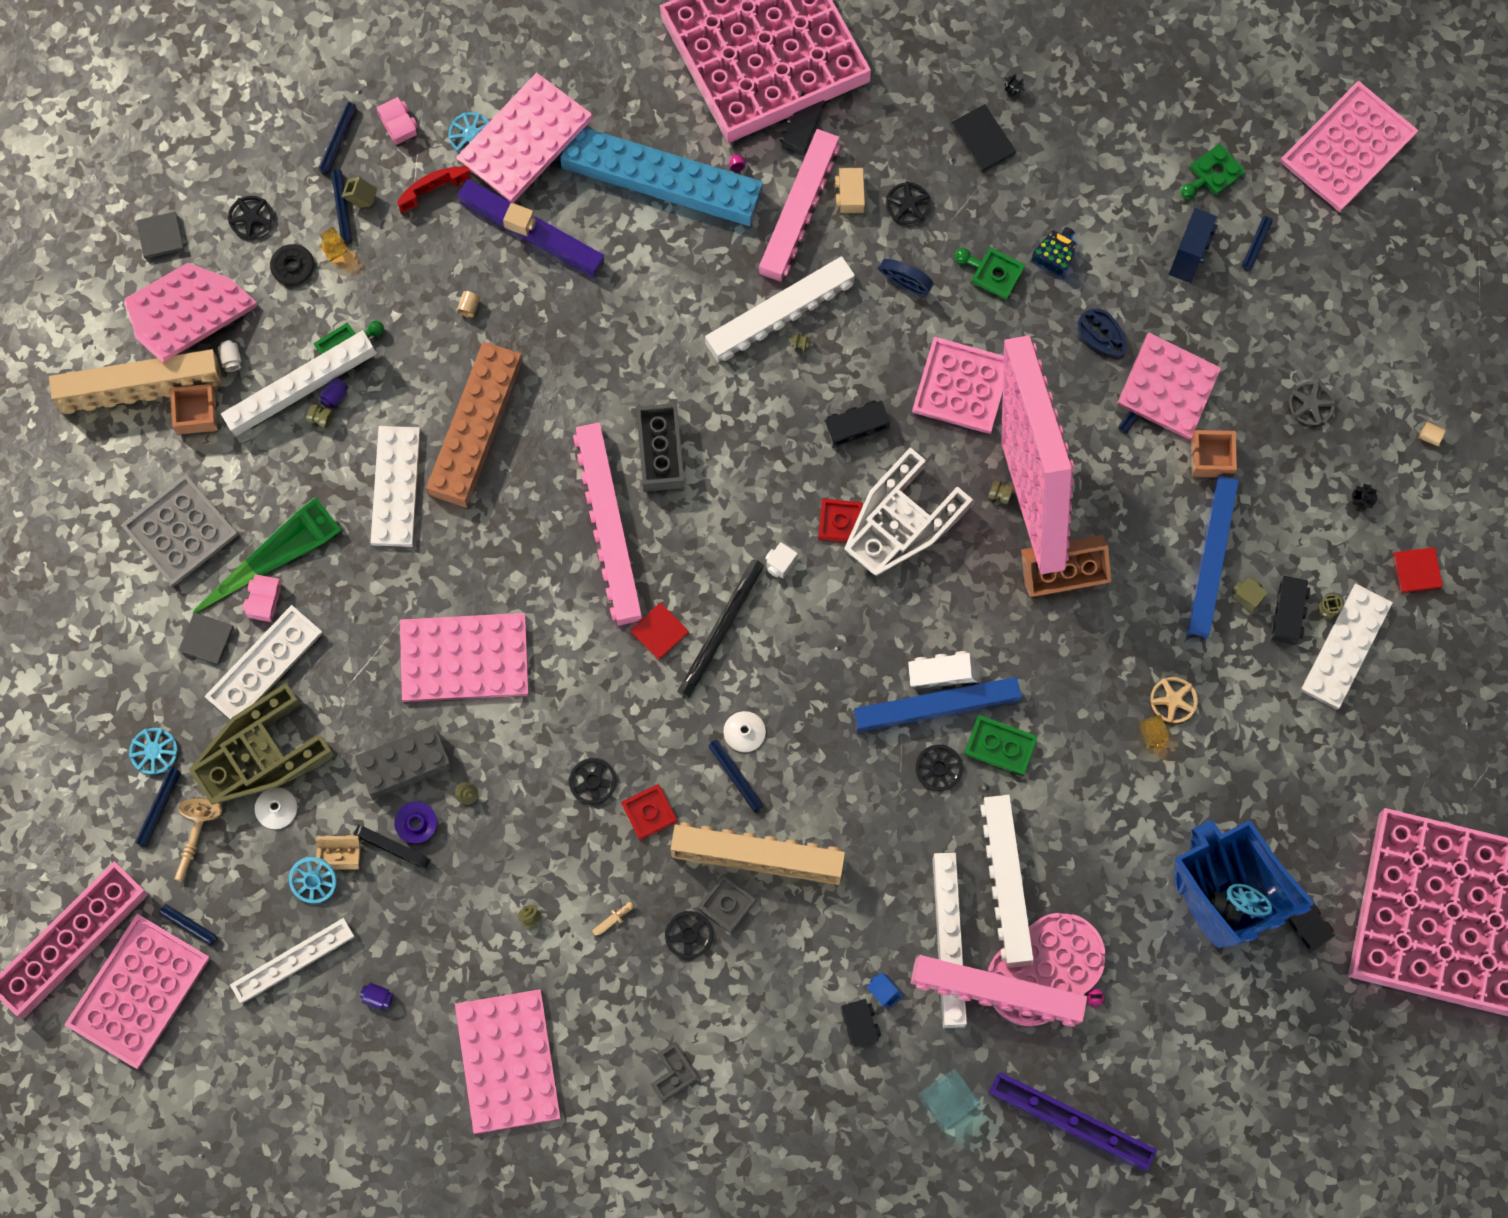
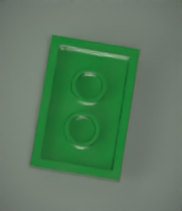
(1000, 745)

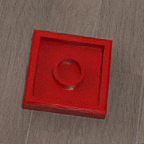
(838, 519)
(1417, 570)
(659, 631)
(649, 812)

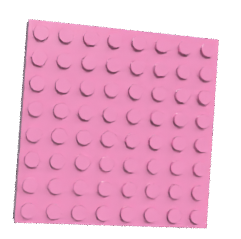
(762, 55)
(1036, 454)
(1435, 912)

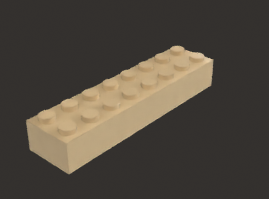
(133, 381)
(757, 854)

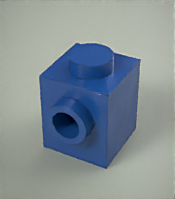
(885, 990)

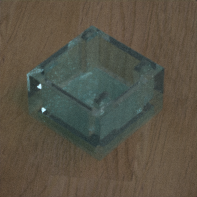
(948, 1100)

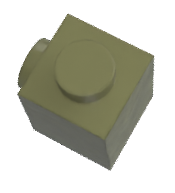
(359, 192)
(1249, 594)

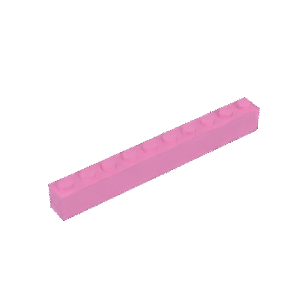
(608, 524)

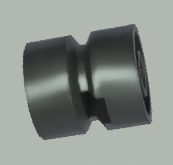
(1225, 908)

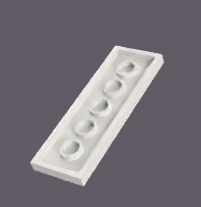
(395, 486)
(1346, 646)
(264, 663)

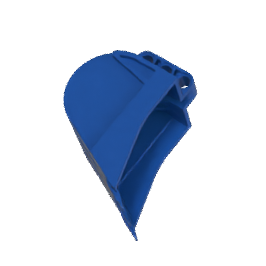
(1231, 859)

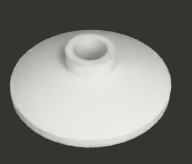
(747, 741)
(280, 817)

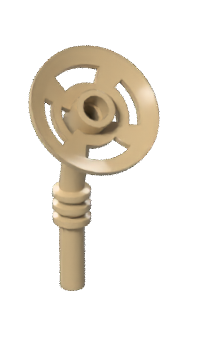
(199, 816)

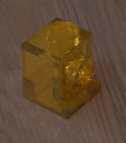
(332, 244)

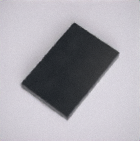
(983, 138)

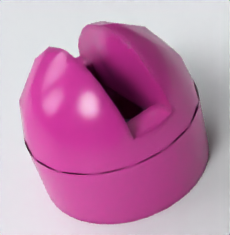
(736, 163)
(1095, 1002)

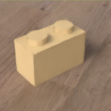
(851, 190)

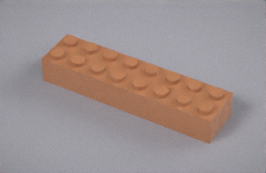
(474, 424)

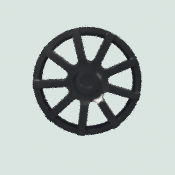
(939, 768)

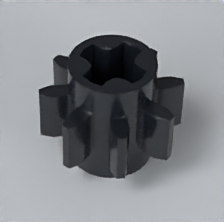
(1364, 497)

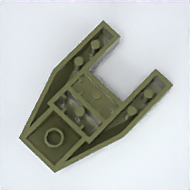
(247, 759)

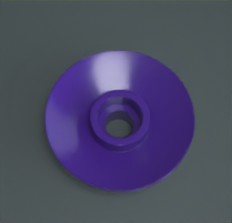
(408, 815)

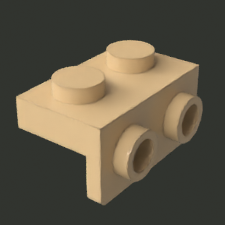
(339, 851)

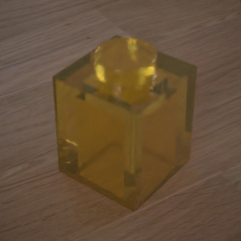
(1154, 732)

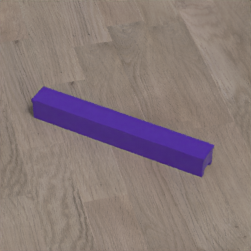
(543, 235)
(1072, 1121)

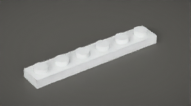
(292, 961)

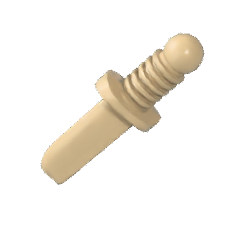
(611, 920)

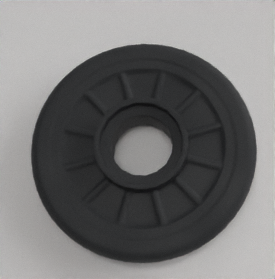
(294, 276)

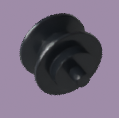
(1014, 85)

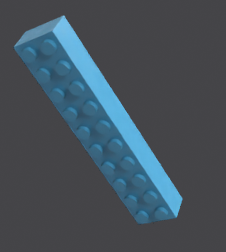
(663, 175)

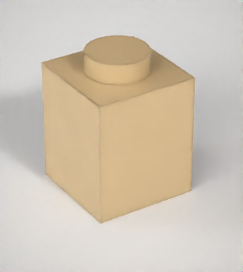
(519, 219)

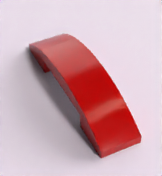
(456, 175)

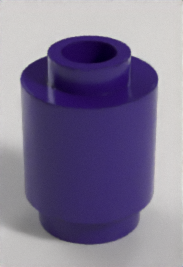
(333, 393)
(376, 996)

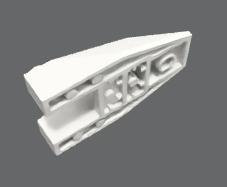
(895, 526)

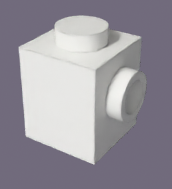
(780, 560)

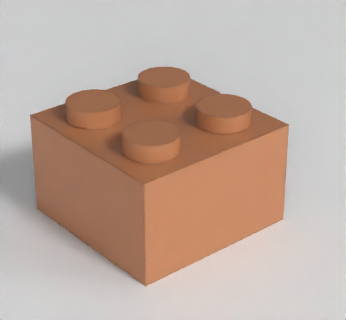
(193, 409)
(1213, 453)

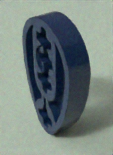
(906, 276)
(1107, 324)

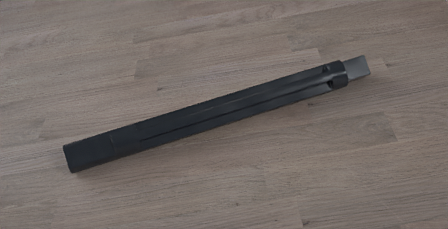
(720, 628)

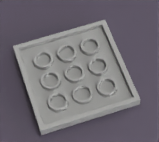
(179, 530)

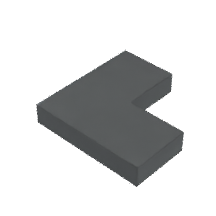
(679, 1073)

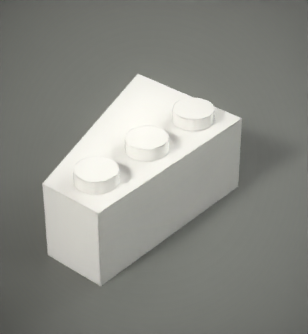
(944, 671)

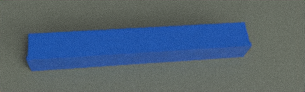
(1212, 556)
(937, 704)

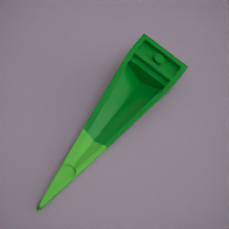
(297, 535)

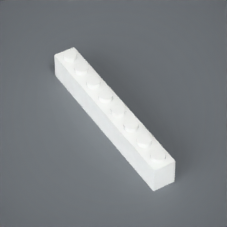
(779, 310)
(299, 383)
(1008, 881)
(948, 931)

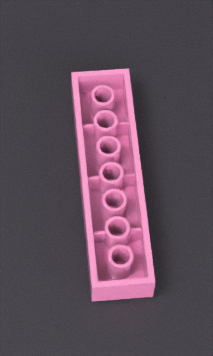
(69, 940)

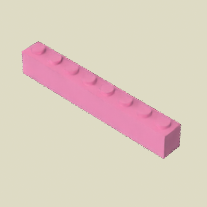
(799, 205)
(998, 990)

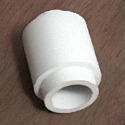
(229, 356)

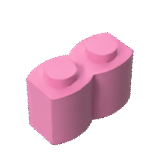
(396, 120)
(262, 598)

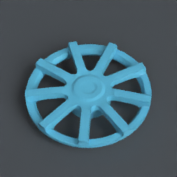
(469, 132)
(153, 750)
(312, 879)
(1249, 900)

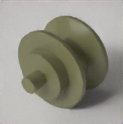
(800, 342)
(466, 793)
(529, 916)

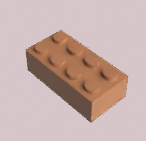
(1086, 567)

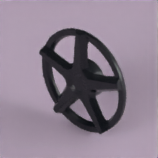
(908, 202)
(250, 216)
(592, 781)
(689, 935)

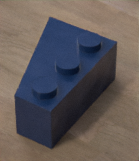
(1193, 244)

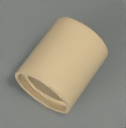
(468, 304)
(1432, 433)

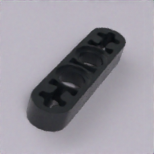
(391, 847)

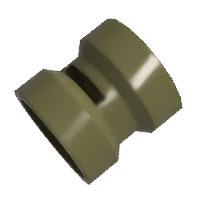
(319, 415)
(998, 491)
(1330, 606)

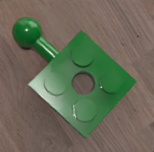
(1206, 176)
(984, 275)
(343, 333)

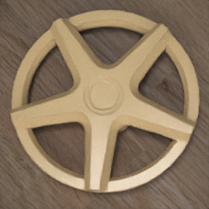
(1174, 699)

